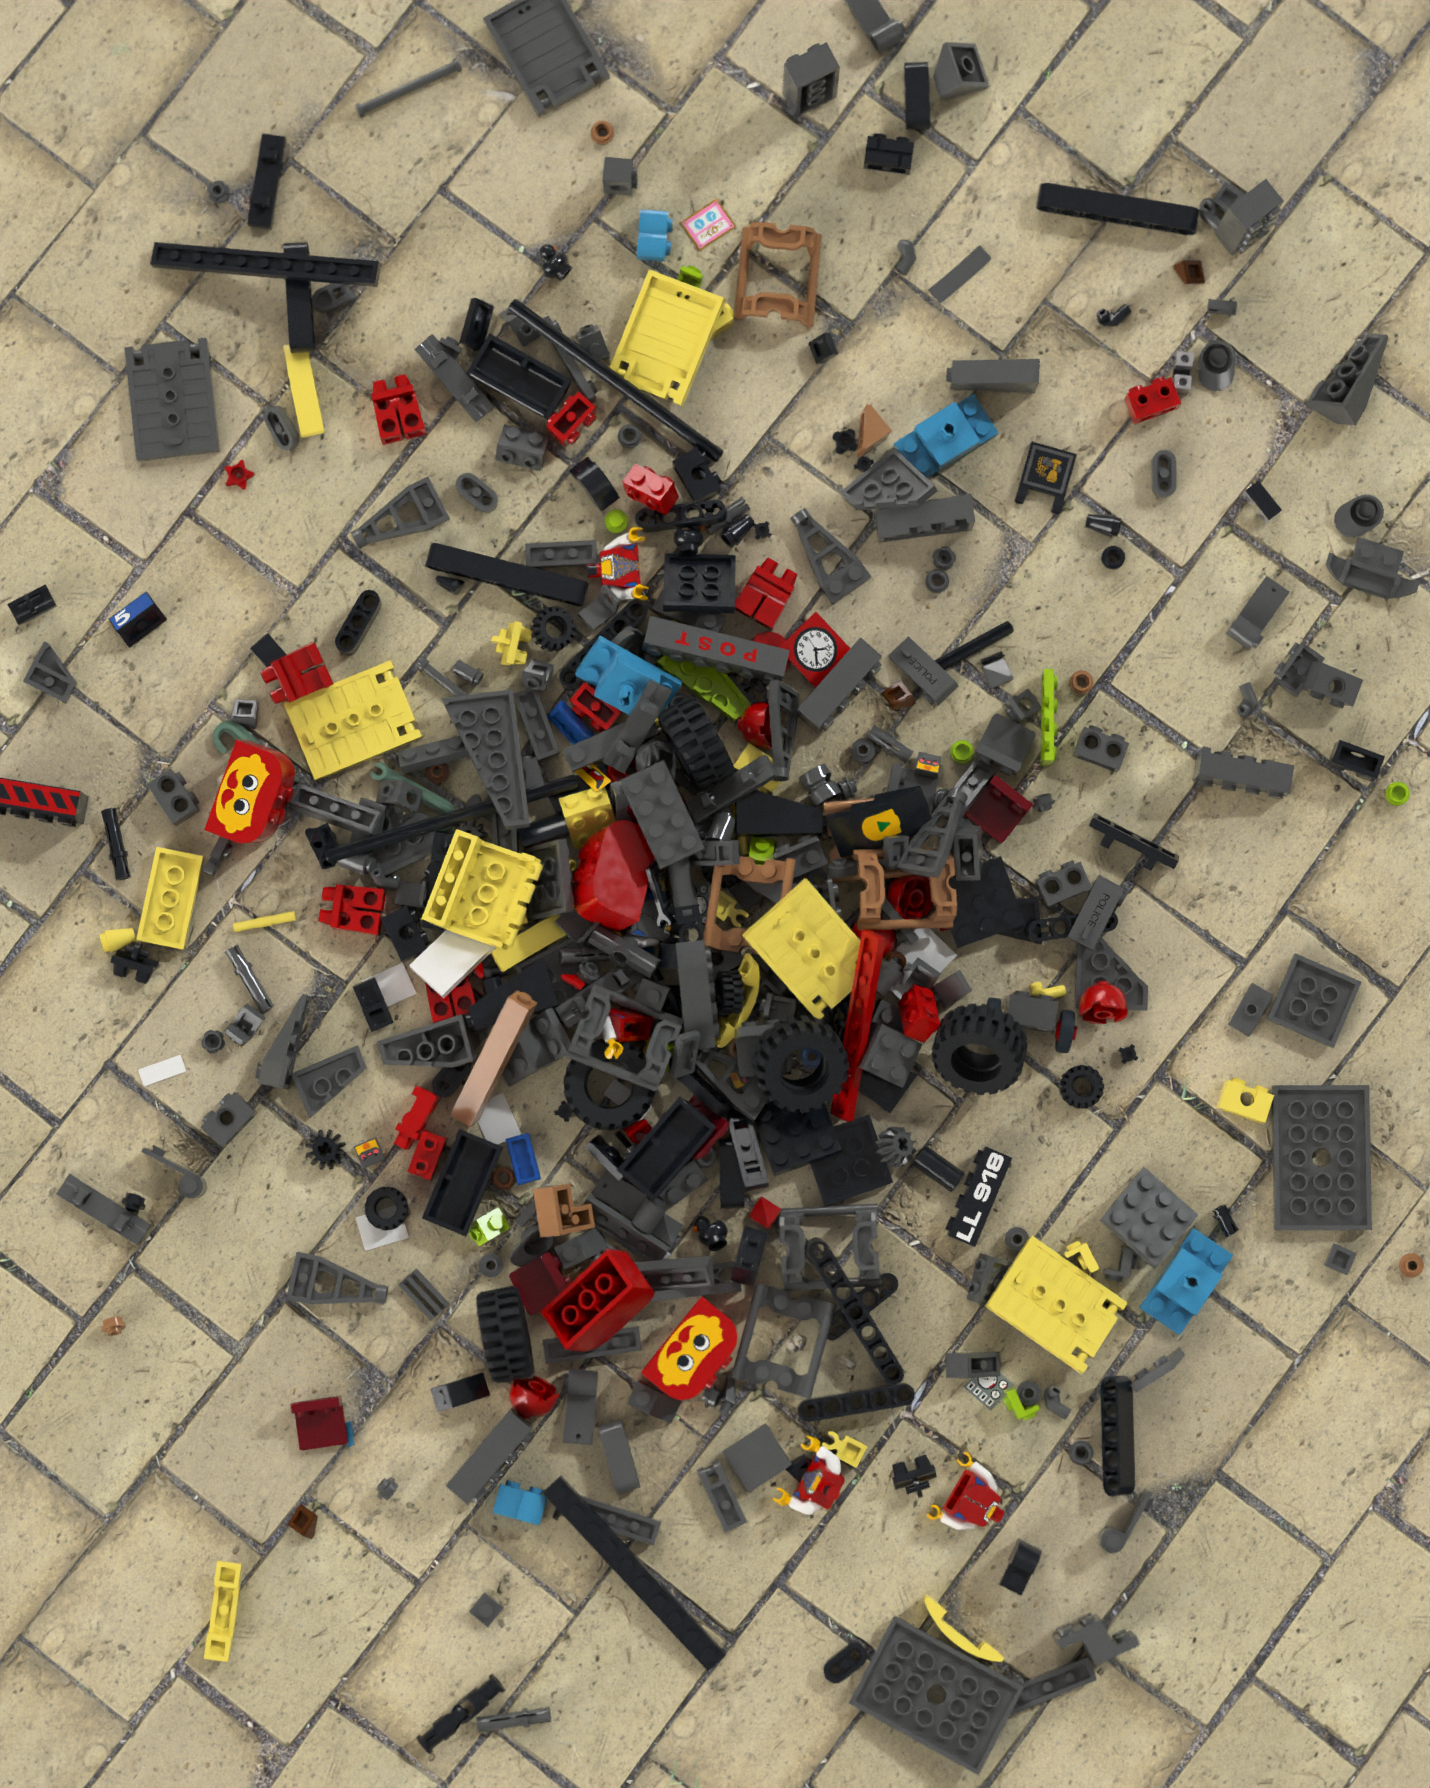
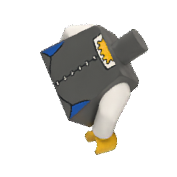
(646, 930)

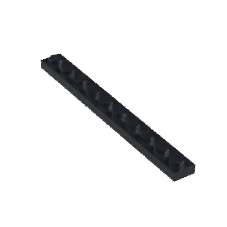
(265, 264)
(634, 1573)

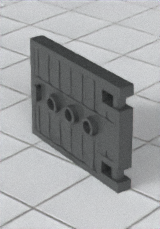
(546, 50)
(172, 400)

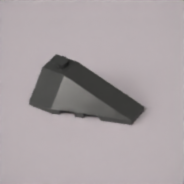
(1349, 387)
(435, 1045)
(281, 1057)

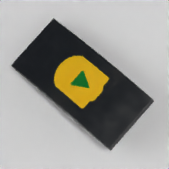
(870, 821)

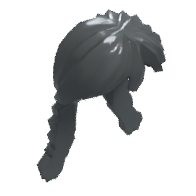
(656, 751)

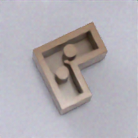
(558, 1214)

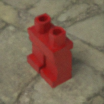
(396, 402)
(768, 587)
(290, 677)
(346, 906)
(442, 1008)
(417, 1118)
(427, 1154)

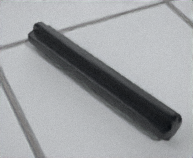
(975, 645)

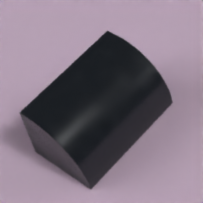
(544, 831)

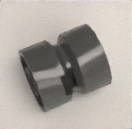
(819, 784)

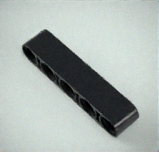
(299, 306)
(607, 632)
(868, 1404)
(1117, 1436)

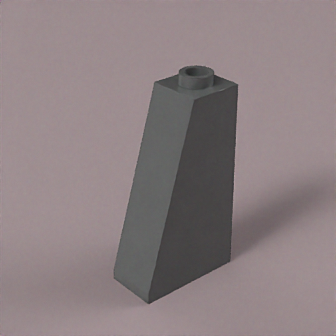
(994, 375)

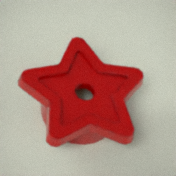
(233, 470)

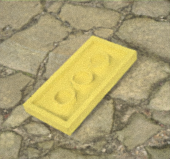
(170, 898)

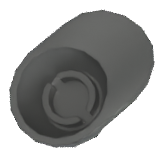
(1216, 365)
(1359, 515)
(531, 1246)

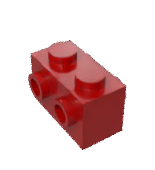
(1155, 399)
(571, 419)
(650, 489)
(599, 712)
(918, 1013)

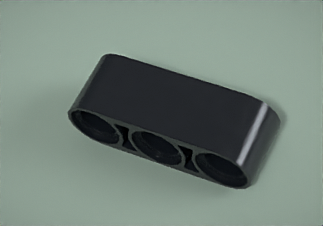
(917, 95)
(358, 634)
(730, 1179)

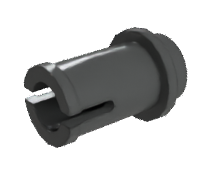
(1222, 307)
(467, 672)

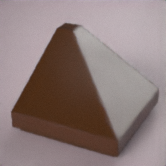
(1190, 271)
(898, 696)
(304, 1521)

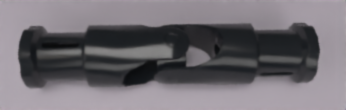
(448, 1724)

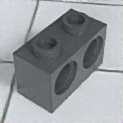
(1099, 754)
(169, 800)
(1065, 889)

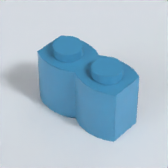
(653, 235)
(520, 1503)

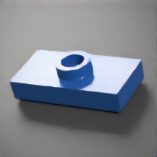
(569, 723)
(523, 1159)

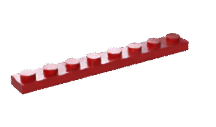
(859, 1020)

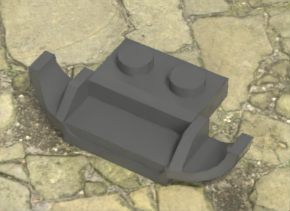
(1372, 570)

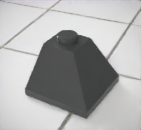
(959, 70)

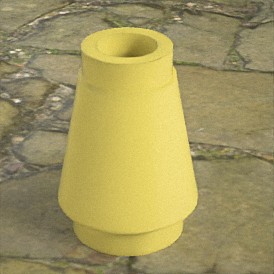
(116, 939)

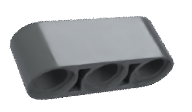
(619, 1457)

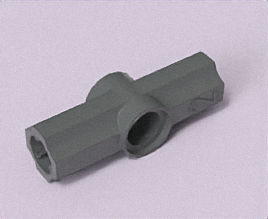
(624, 951)

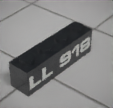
(979, 1196)

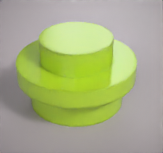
(616, 521)
(961, 752)
(1397, 793)

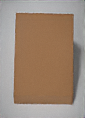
(871, 431)

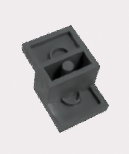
(538, 1047)
(889, 1050)
(1095, 1638)

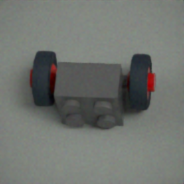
(1040, 1015)

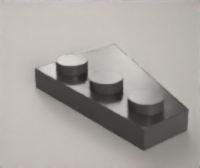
(327, 1078)

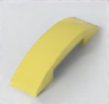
(750, 976)
(224, 1611)
(983, 1651)

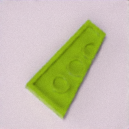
(709, 685)
(1048, 727)

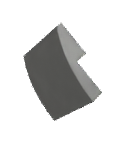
(757, 1457)

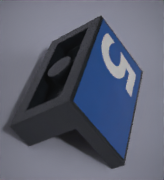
(137, 619)

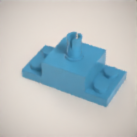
(947, 436)
(621, 675)
(1186, 1281)

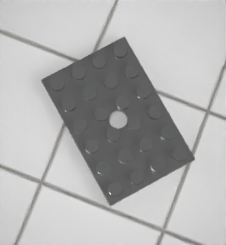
(1328, 1195)
(975, 1701)

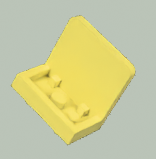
(586, 814)

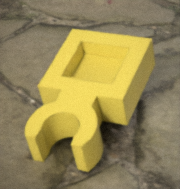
(726, 909)
(848, 1450)

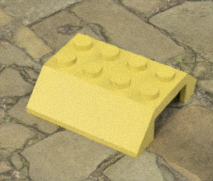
(482, 890)

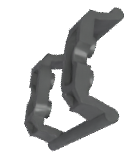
(591, 1028)
(863, 1235)
(784, 1376)

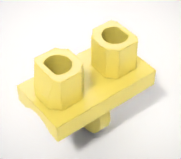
(509, 642)

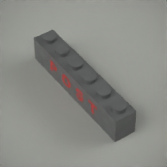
(714, 650)

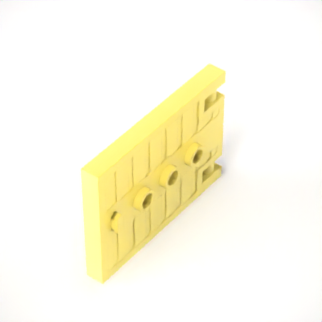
(667, 336)
(352, 721)
(807, 947)
(1055, 1304)

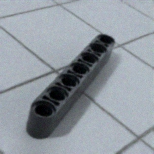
(1117, 209)
(506, 574)
(857, 1322)

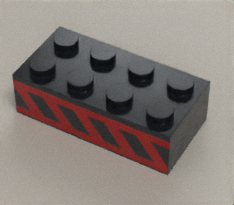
(42, 802)

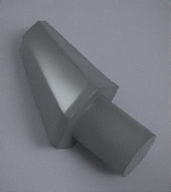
(728, 1396)

